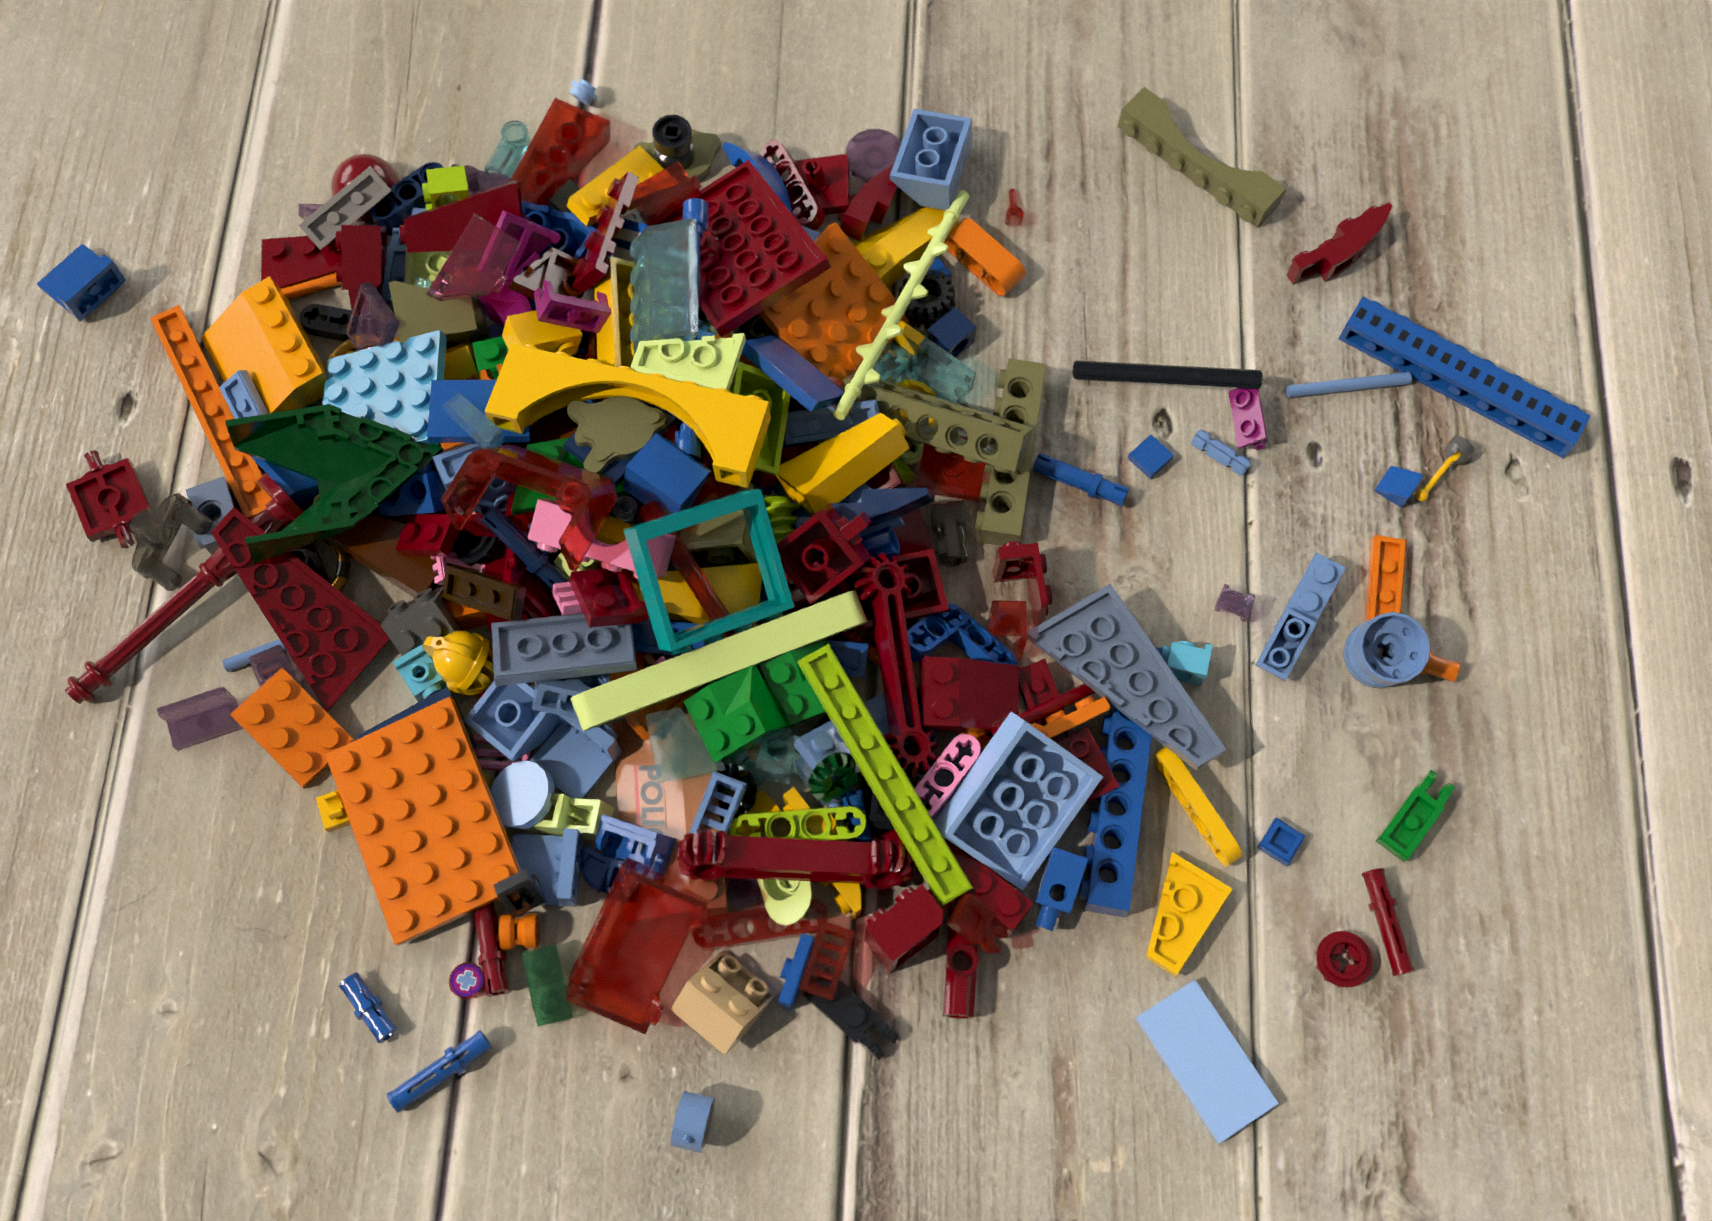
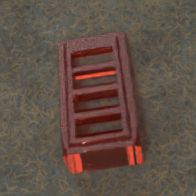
(817, 989)

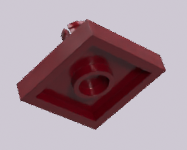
(828, 181)

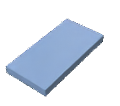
(1206, 1061)

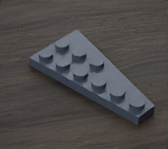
(1118, 661)

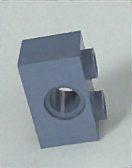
(212, 499)

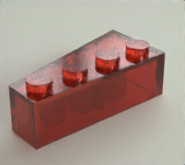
(560, 150)

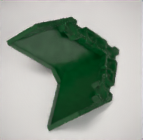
(348, 456)

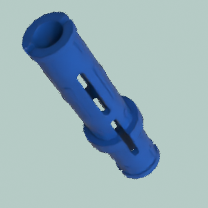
(1075, 477)
(402, 1095)

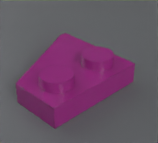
(533, 240)

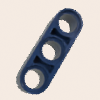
(397, 202)

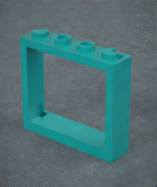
(767, 557)

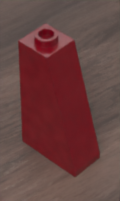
(443, 225)

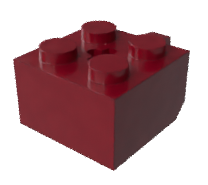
(362, 257)
(836, 539)
(905, 927)

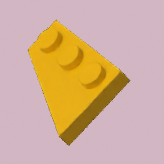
(1184, 914)

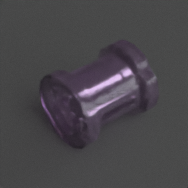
(1234, 602)

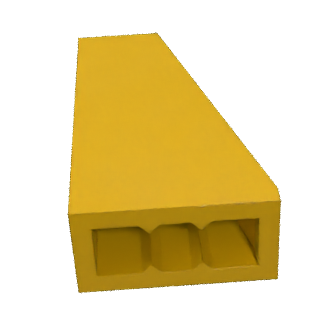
(842, 463)
(735, 585)

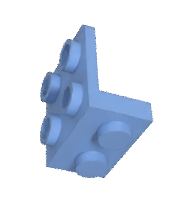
(577, 756)

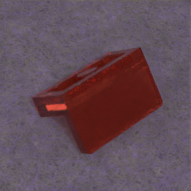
(664, 191)
(1009, 619)

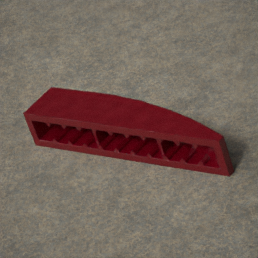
(991, 890)

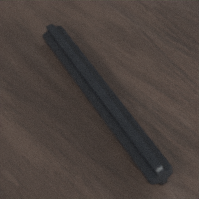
(1167, 374)

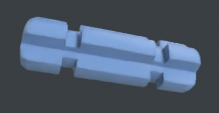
(1221, 452)

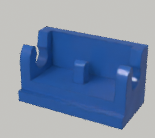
(634, 842)

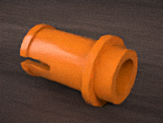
(1441, 668)

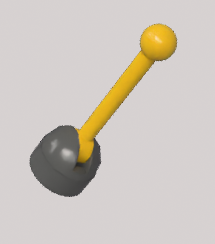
(1456, 452)

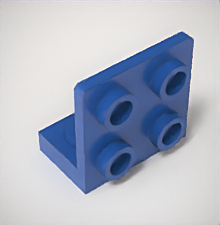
(82, 281)

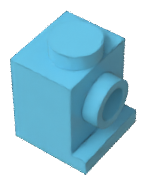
(1187, 661)
(415, 664)

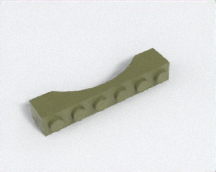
(1244, 191)

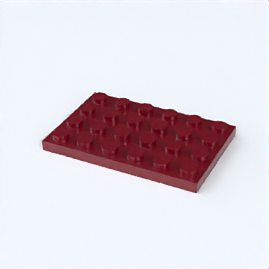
(751, 249)

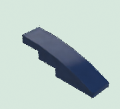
(883, 504)

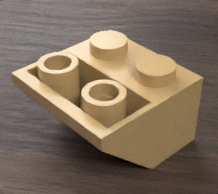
(723, 1001)

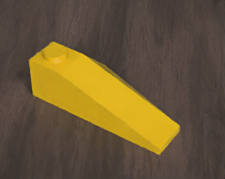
(899, 243)

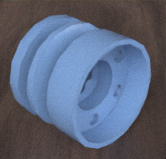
(1404, 652)

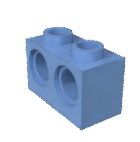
(555, 695)

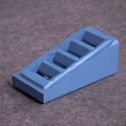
(729, 782)

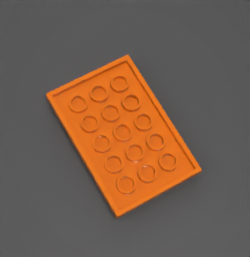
(423, 820)

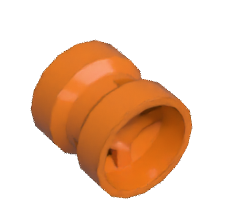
(519, 931)

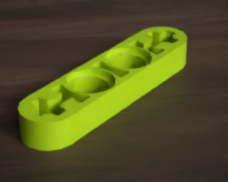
(798, 823)

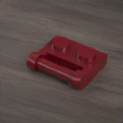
(600, 602)

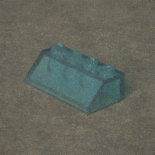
(665, 282)

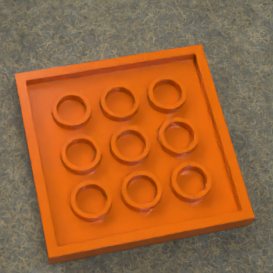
(835, 310)

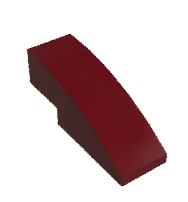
(869, 204)

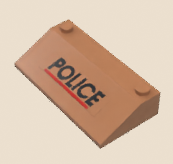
(664, 807)

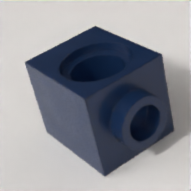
(953, 332)

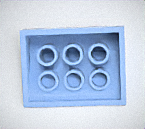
(1016, 801)

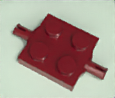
(108, 498)

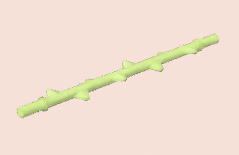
(894, 313)

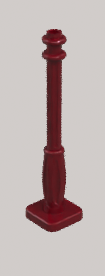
(212, 573)

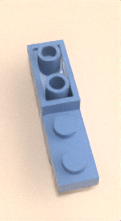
(1300, 616)

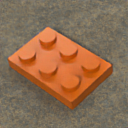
(291, 727)

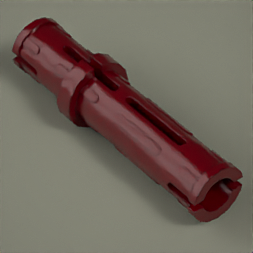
(1390, 929)
(491, 956)

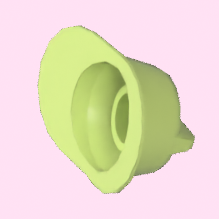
(786, 899)

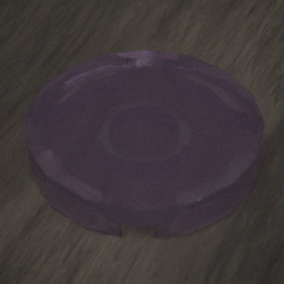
(872, 152)

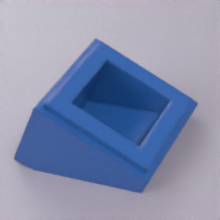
(1398, 485)

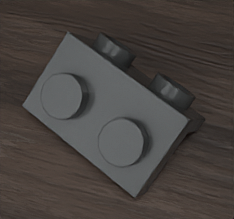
(414, 621)

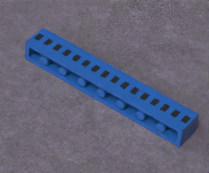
(1464, 377)

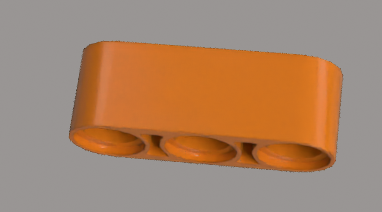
(984, 257)

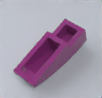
(504, 304)

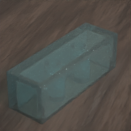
(473, 422)

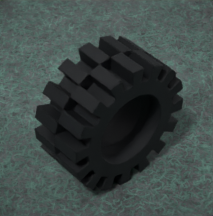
(931, 312)

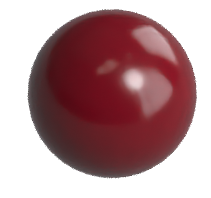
(354, 166)

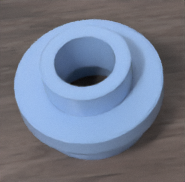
(583, 91)

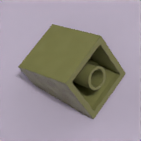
(423, 314)
(721, 540)

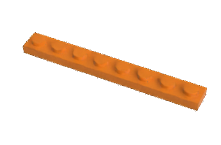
(210, 408)

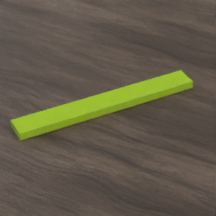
(884, 775)

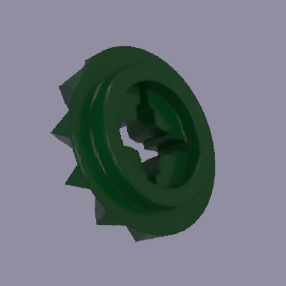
(838, 764)

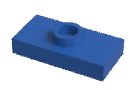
(793, 972)

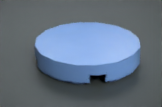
(522, 794)

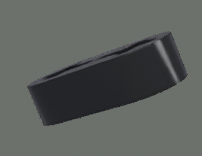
(330, 322)

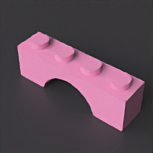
(550, 523)

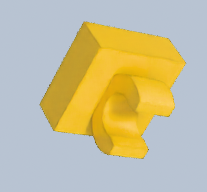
(332, 811)

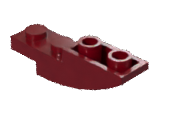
(1348, 245)

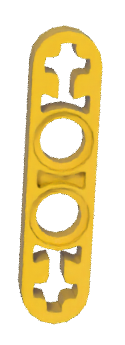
(1197, 806)

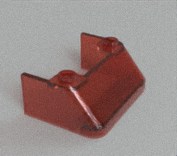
(576, 490)

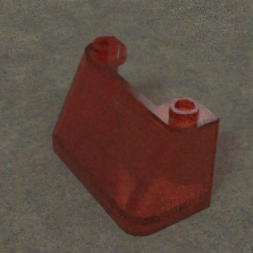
(634, 946)

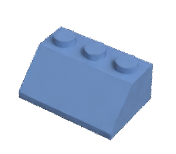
(932, 157)

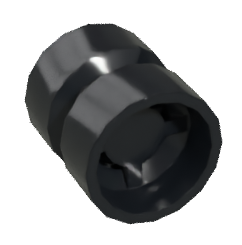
(673, 141)

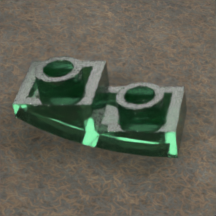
(546, 984)

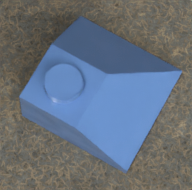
(508, 722)

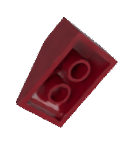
(966, 694)

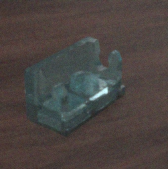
(941, 372)

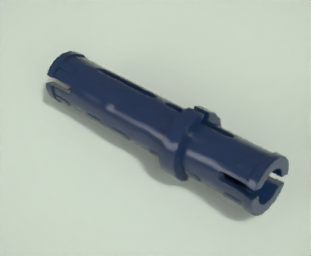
(535, 558)

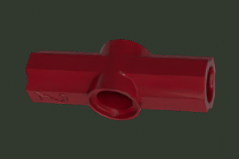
(959, 985)

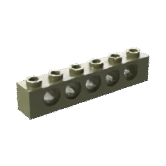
(1011, 436)
(997, 527)

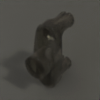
(156, 534)

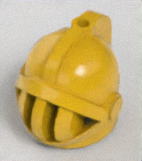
(460, 659)

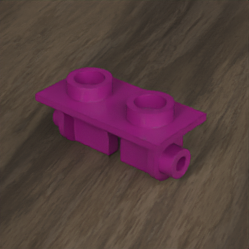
(1248, 418)

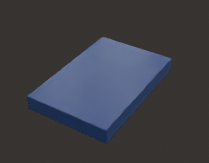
(792, 372)
(443, 429)

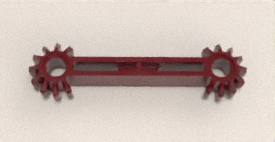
(896, 661)
(717, 855)

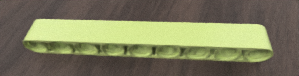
(717, 660)

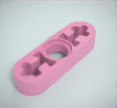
(953, 753)

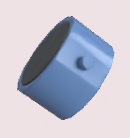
(692, 1121)

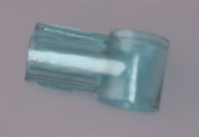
(509, 150)

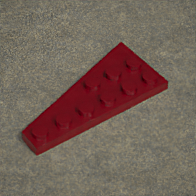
(314, 621)

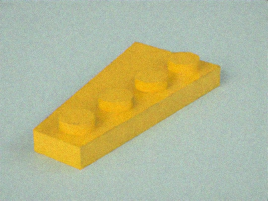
(590, 198)

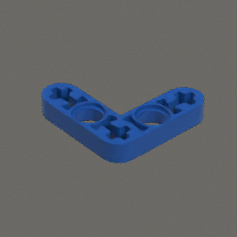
(959, 632)

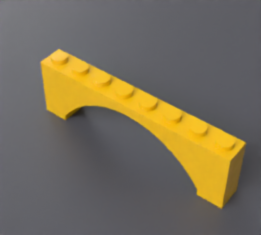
(542, 381)

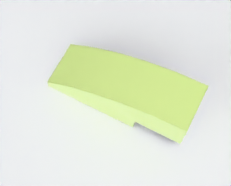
(573, 814)

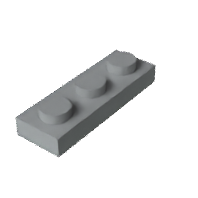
(345, 207)

